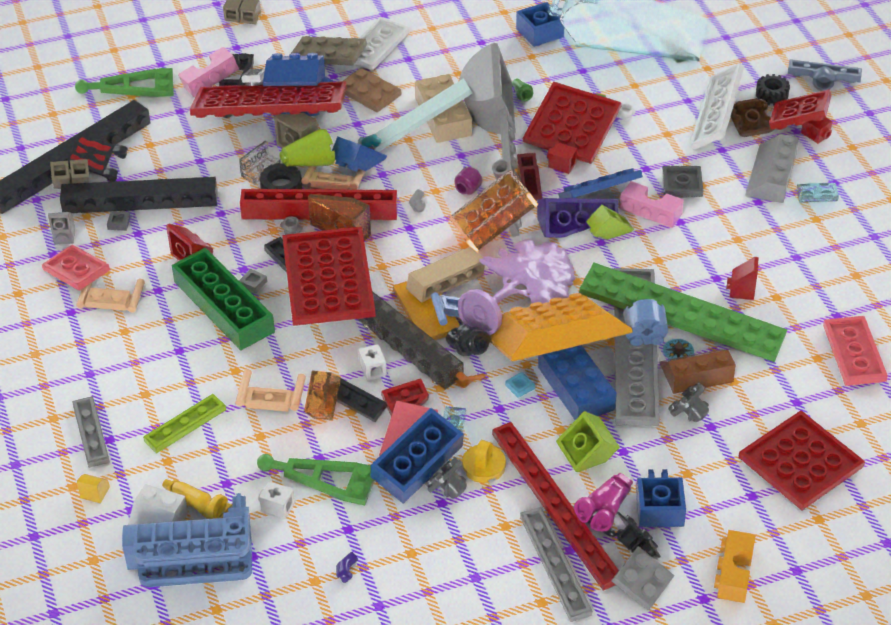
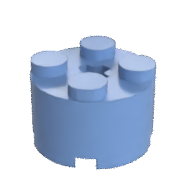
(647, 322)

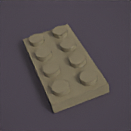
(335, 50)

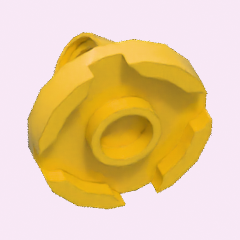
(484, 462)

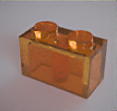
(322, 395)

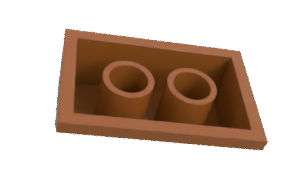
(707, 368)

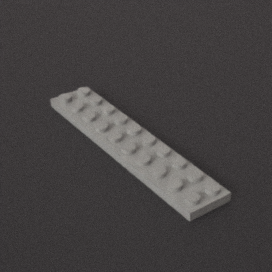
(636, 373)

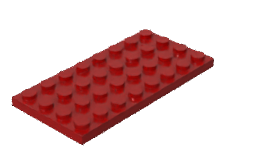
(268, 99)

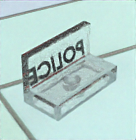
(255, 161)

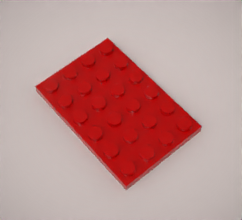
(328, 276)

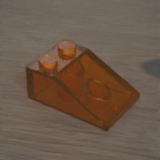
(339, 213)

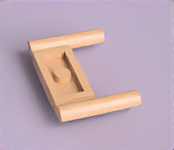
(331, 181)
(110, 298)
(267, 397)

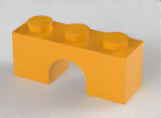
(737, 551)

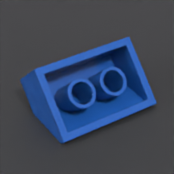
(294, 70)

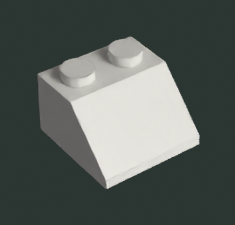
(157, 506)

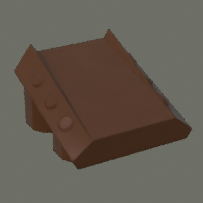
(751, 117)

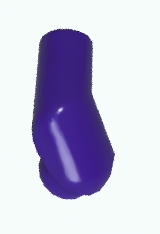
(344, 565)

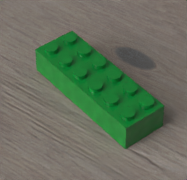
(223, 299)

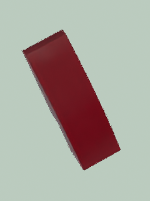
(529, 174)

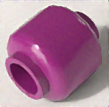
(468, 180)

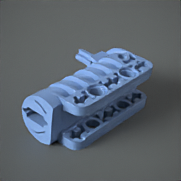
(191, 547)

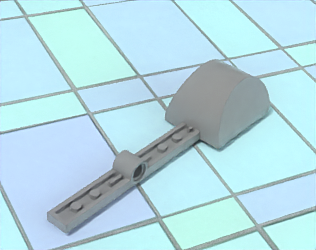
(493, 106)

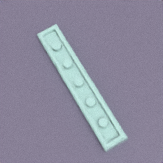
(423, 113)

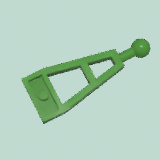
(162, 76)
(357, 488)

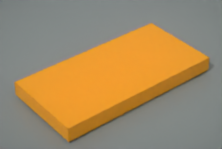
(423, 313)

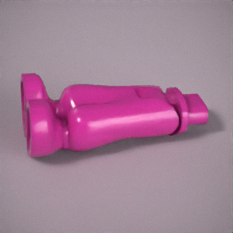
(604, 501)

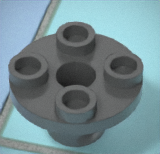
(691, 404)
(448, 480)

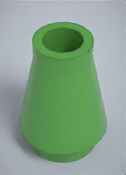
(523, 90)

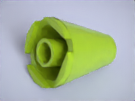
(309, 150)

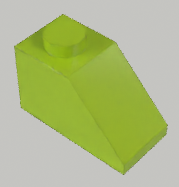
(608, 223)

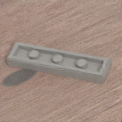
(90, 432)

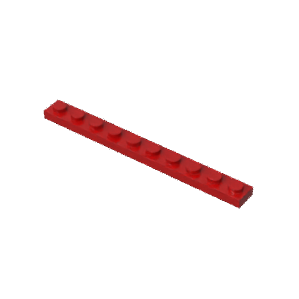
(556, 505)

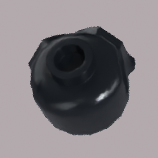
(468, 340)

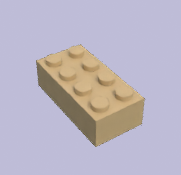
(451, 123)

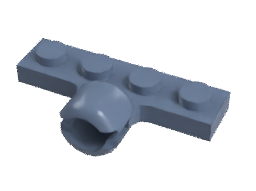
(824, 74)

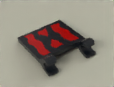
(98, 155)

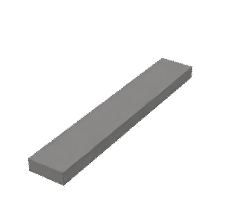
(556, 564)

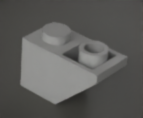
(62, 227)

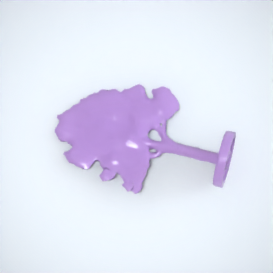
(540, 268)

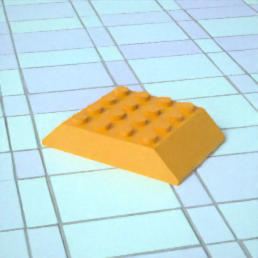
(554, 327)

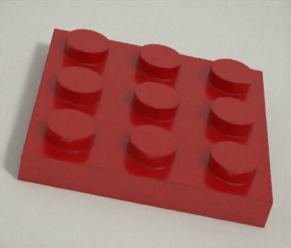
(800, 110)

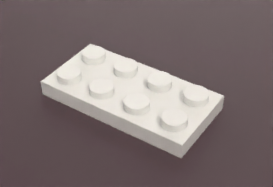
(381, 40)

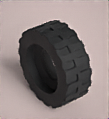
(280, 171)

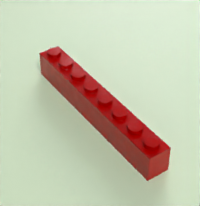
(284, 203)

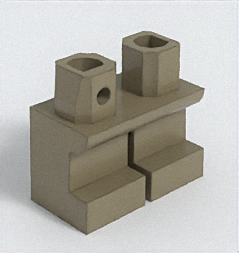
(242, 10)
(63, 175)

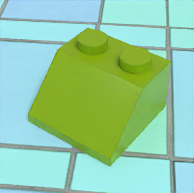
(587, 442)

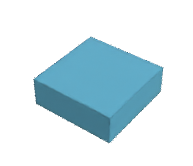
(520, 384)

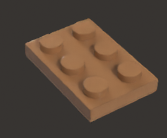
(371, 90)

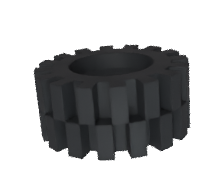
(772, 89)

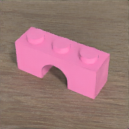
(221, 66)
(663, 211)

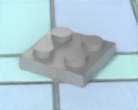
(643, 578)

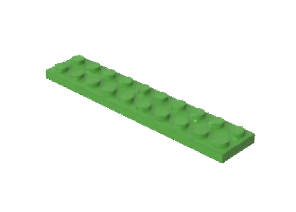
(686, 312)

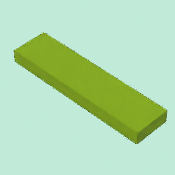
(184, 423)

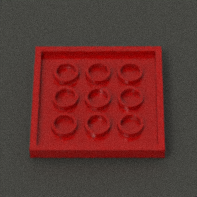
(572, 119)
(801, 460)

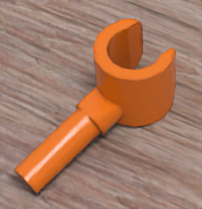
(465, 380)

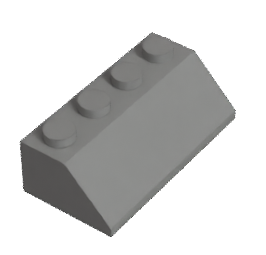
(773, 168)

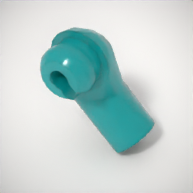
(370, 140)

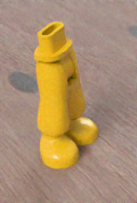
(199, 500)

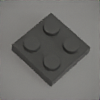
(682, 181)

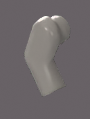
(415, 201)

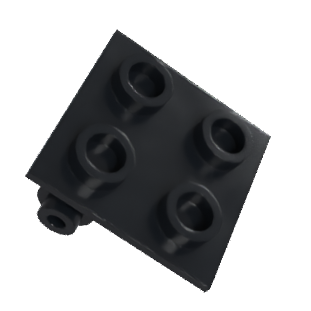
(633, 537)

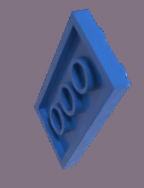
(600, 183)

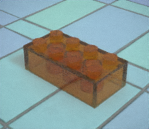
(493, 210)

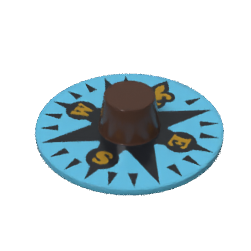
(677, 348)

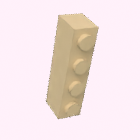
(445, 274)

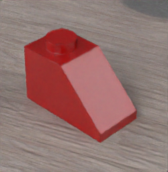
(743, 280)

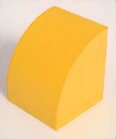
(92, 487)

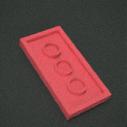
(855, 350)

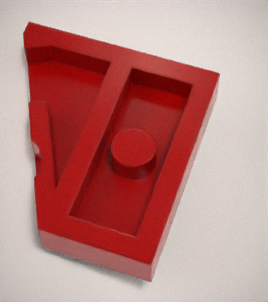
(410, 392)

